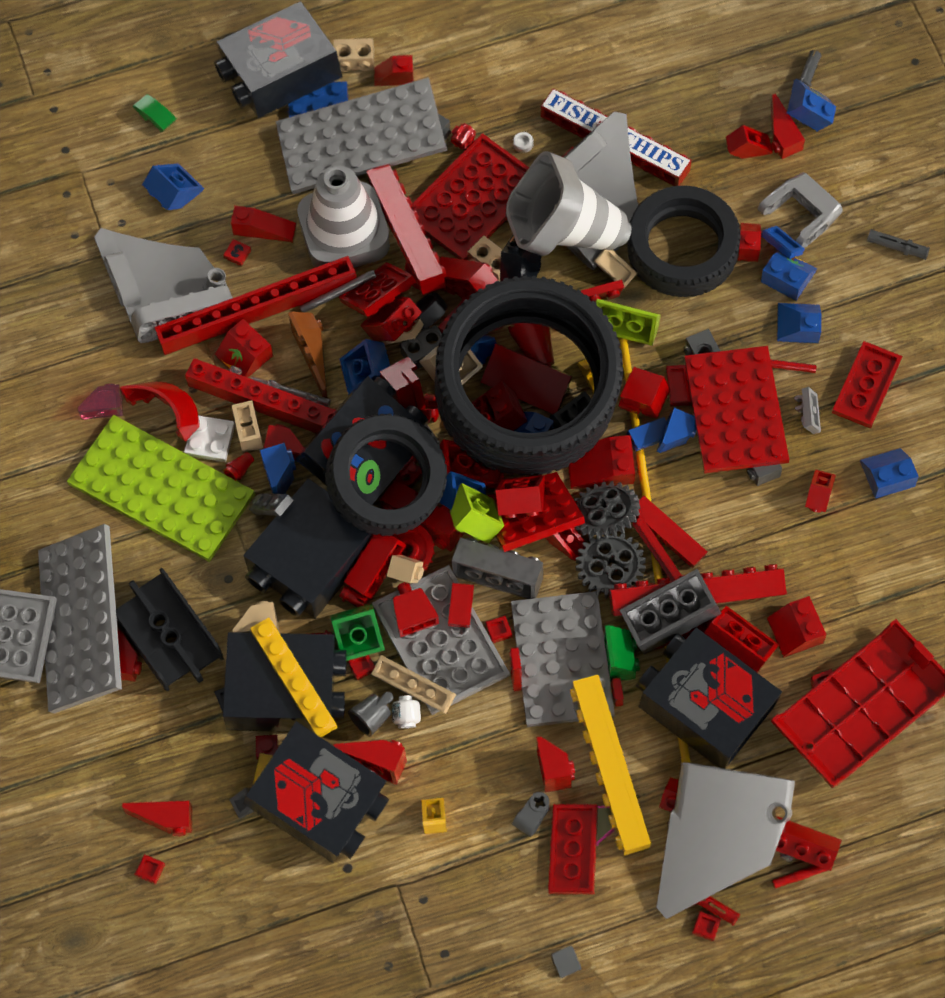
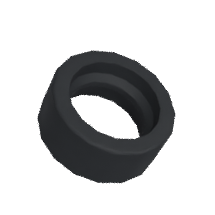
(432, 309)

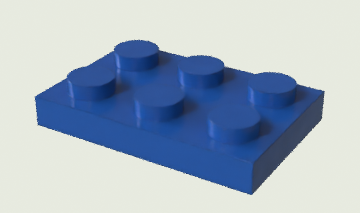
(326, 96)

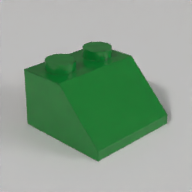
(357, 631)
(620, 653)

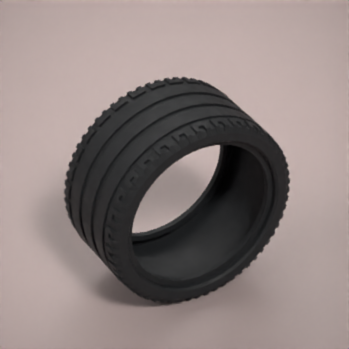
(544, 304)

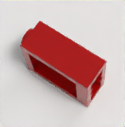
(388, 321)

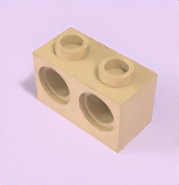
(353, 50)
(492, 253)
(247, 426)

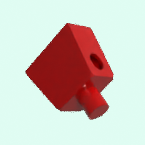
(413, 610)

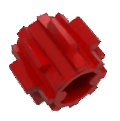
(462, 136)

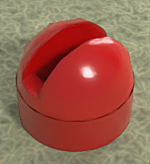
(431, 413)

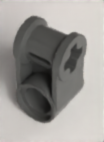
(529, 816)

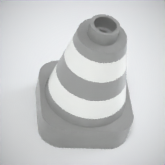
(559, 209)
(343, 220)

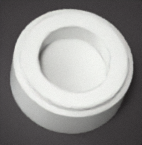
(523, 142)

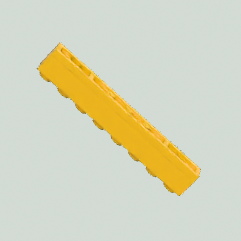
(611, 765)

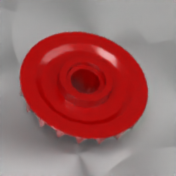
(421, 542)

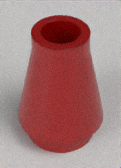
(238, 466)

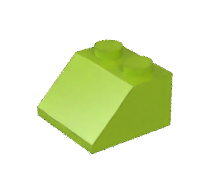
(476, 514)

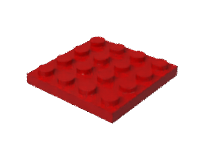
(558, 515)

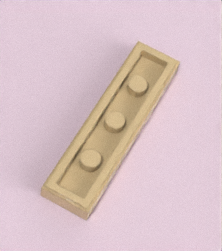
(413, 684)

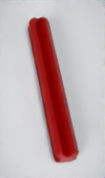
(656, 549)

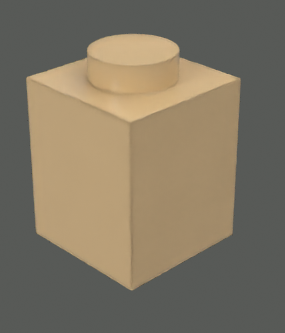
(405, 569)

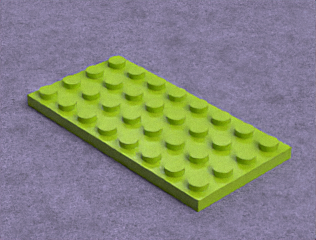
(161, 488)

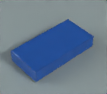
(782, 242)
(647, 434)

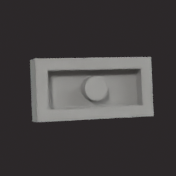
(810, 410)

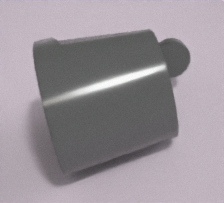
(371, 713)

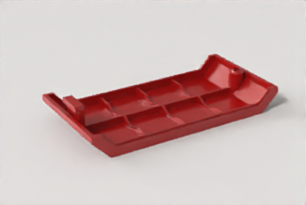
(863, 704)

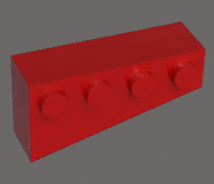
(466, 276)
(438, 523)

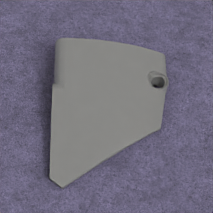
(606, 167)
(159, 280)
(719, 832)

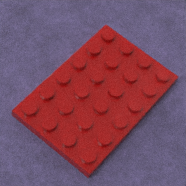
(469, 197)
(736, 409)

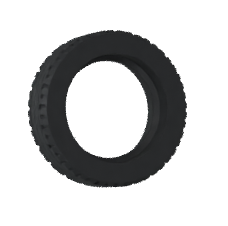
(686, 202)
(415, 440)

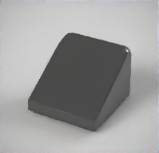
(237, 803)
(566, 961)

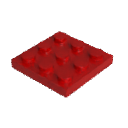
(379, 291)

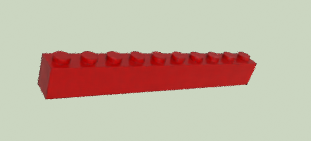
(254, 305)

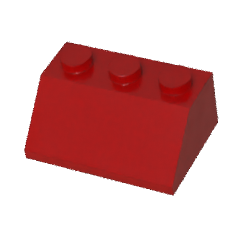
(741, 639)

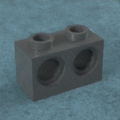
(421, 344)

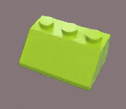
(631, 322)

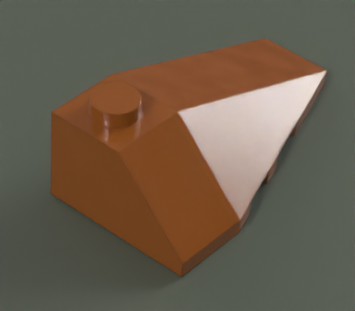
(309, 339)

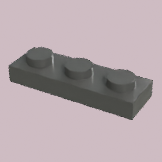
(270, 504)

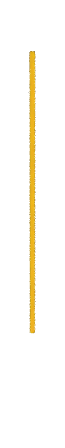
(657, 570)

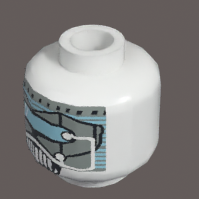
(406, 712)

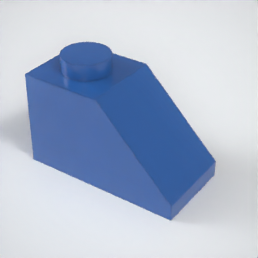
(678, 430)

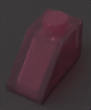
(102, 403)

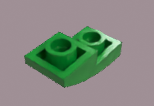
(154, 111)

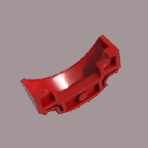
(173, 396)

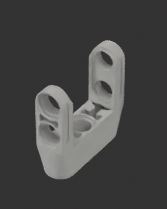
(812, 197)

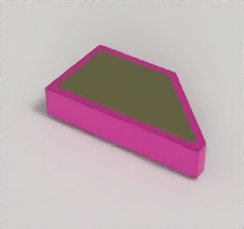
(603, 826)

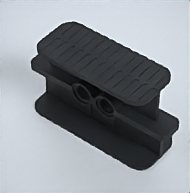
(163, 601)

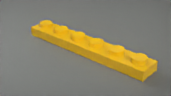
(293, 678)

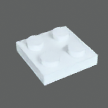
(211, 439)

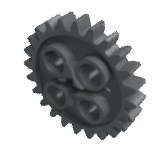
(607, 509)
(618, 548)

